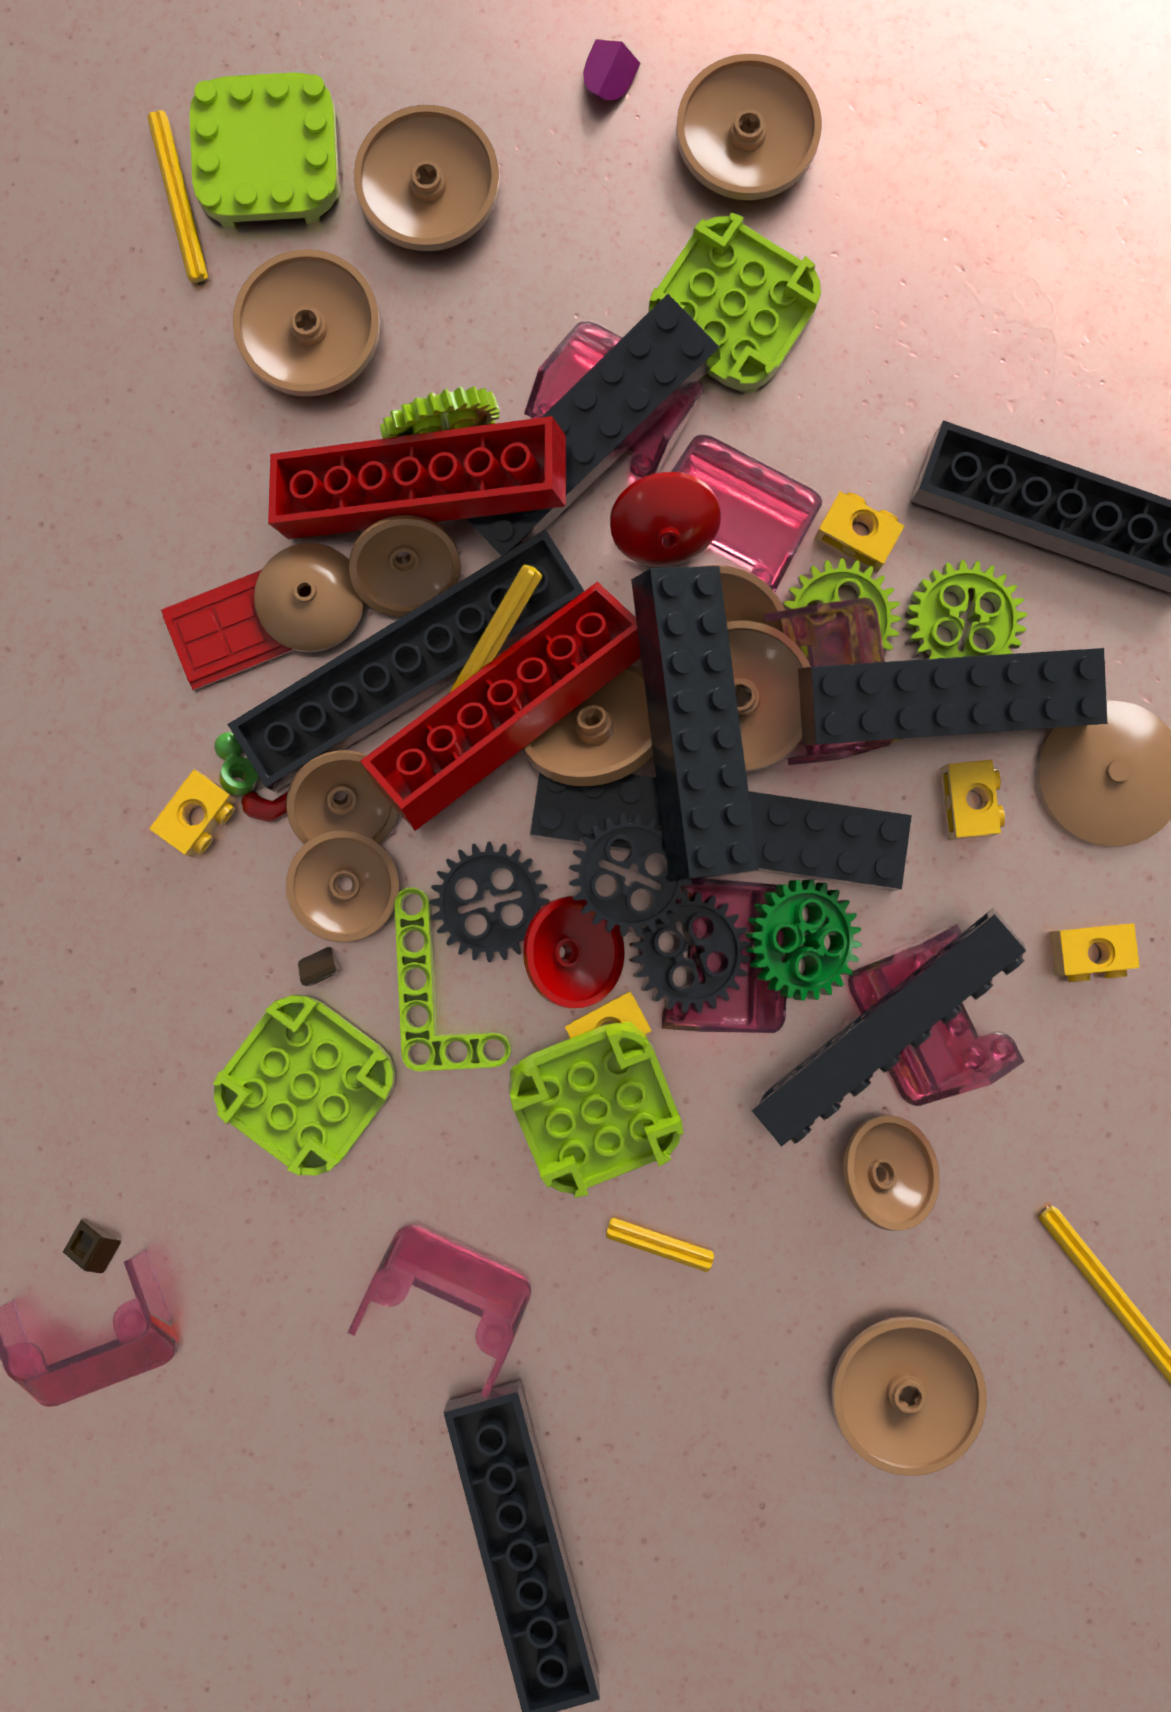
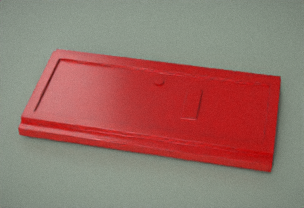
(221, 632)

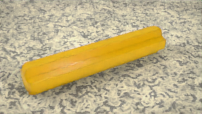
(659, 1245)

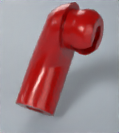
(262, 808)

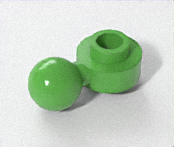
(229, 749)

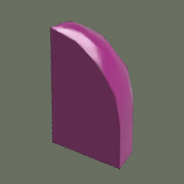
(609, 69)

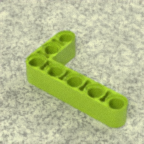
(426, 998)

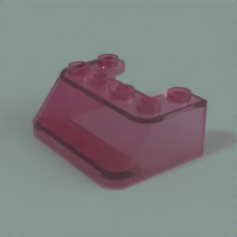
(954, 1054)

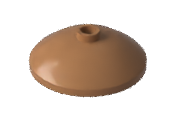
(403, 583)
(310, 621)
(315, 811)
(323, 904)
(905, 1173)

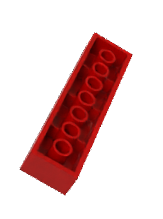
(421, 475)
(505, 706)

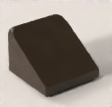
(318, 967)
(91, 1247)

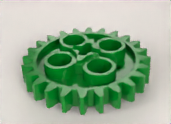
(785, 914)

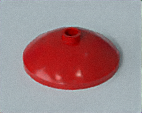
(661, 507)
(590, 960)

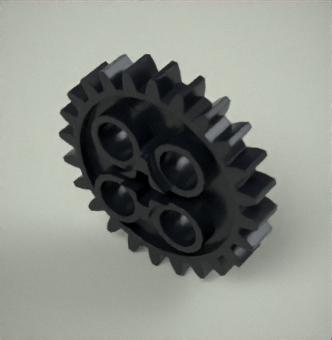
(481, 869)
(617, 907)
(719, 938)

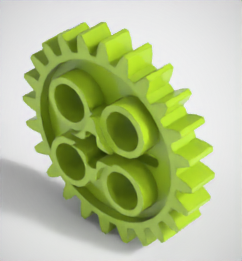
(442, 413)
(824, 589)
(934, 612)

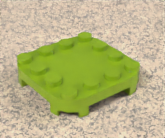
(264, 147)
(743, 296)
(304, 1084)
(595, 1107)

